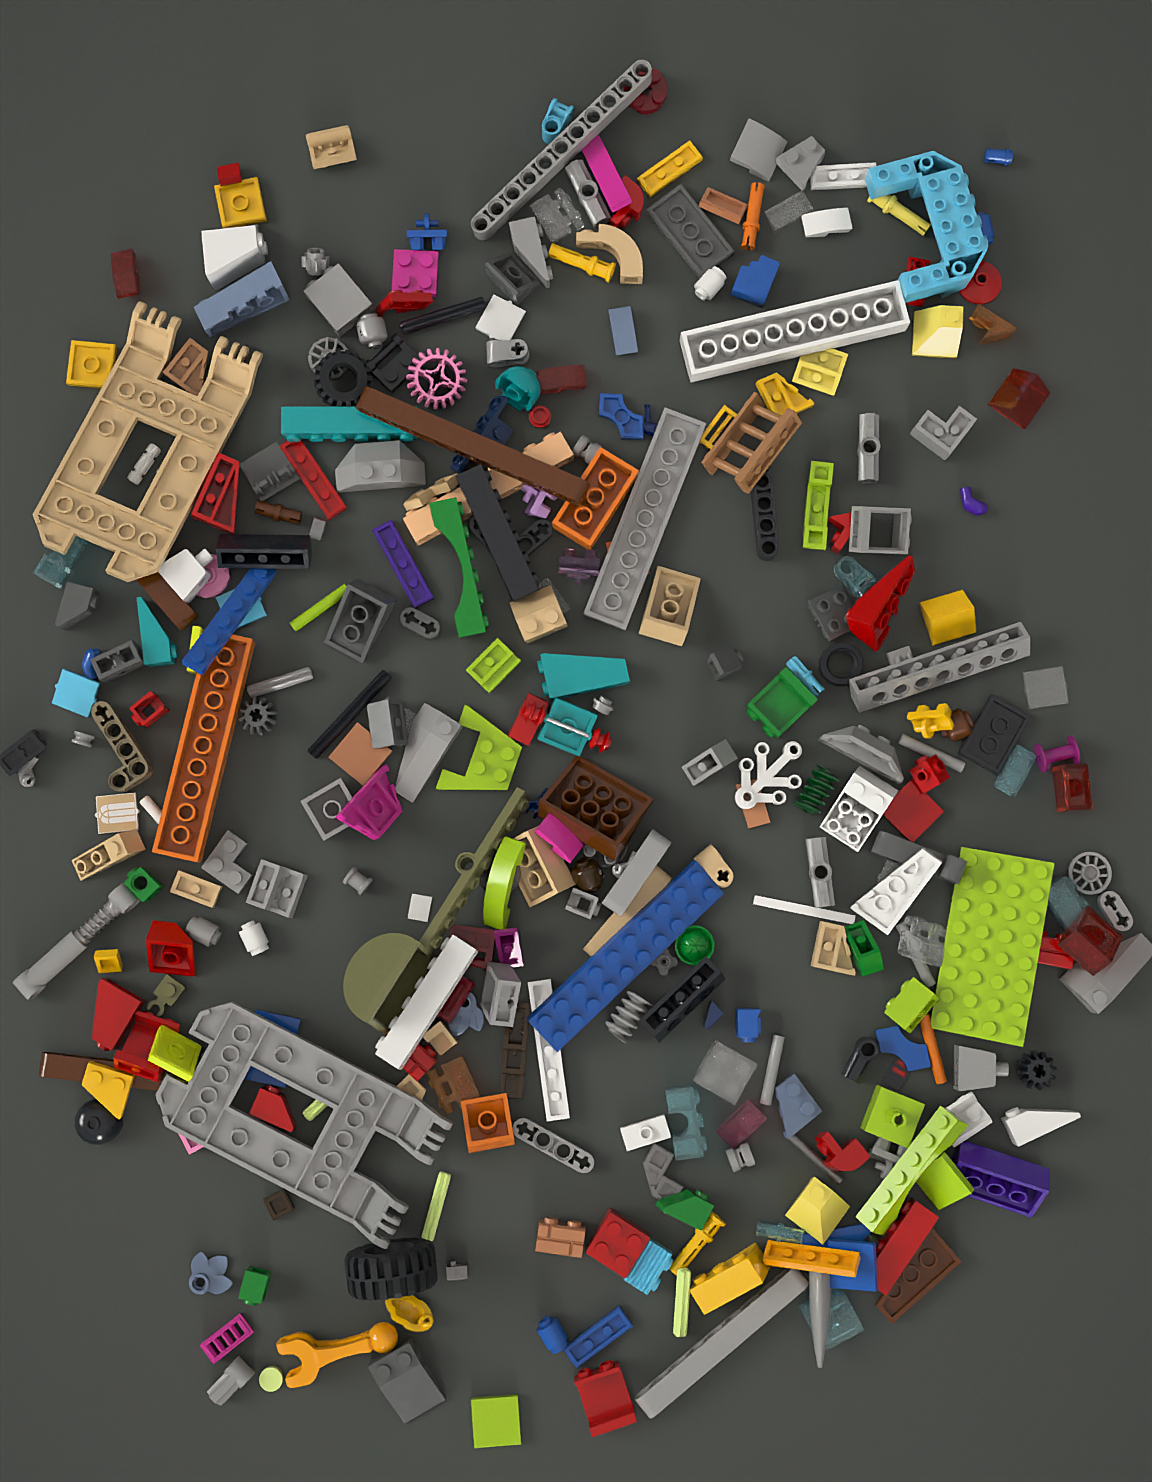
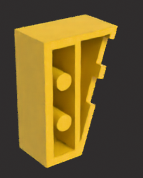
(730, 1279)

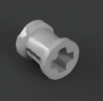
(357, 880)

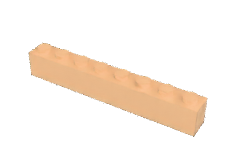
(552, 451)

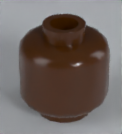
(962, 725)

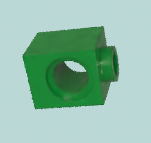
(153, 886)
(254, 1285)

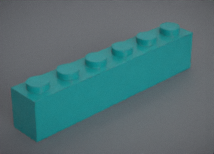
(336, 424)

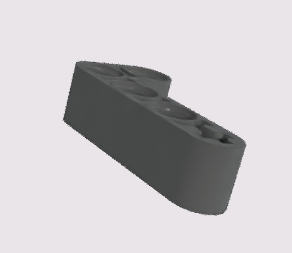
(901, 850)

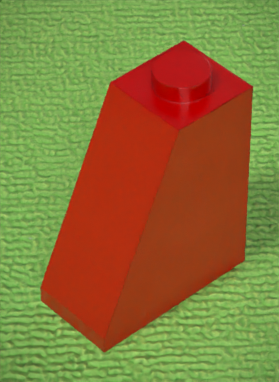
(113, 1013)

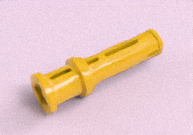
(591, 265)
(697, 1242)

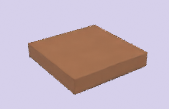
(357, 755)

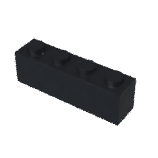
(264, 551)

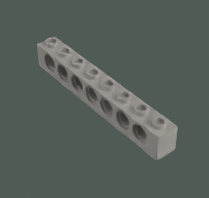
(940, 667)

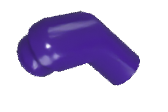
(970, 504)

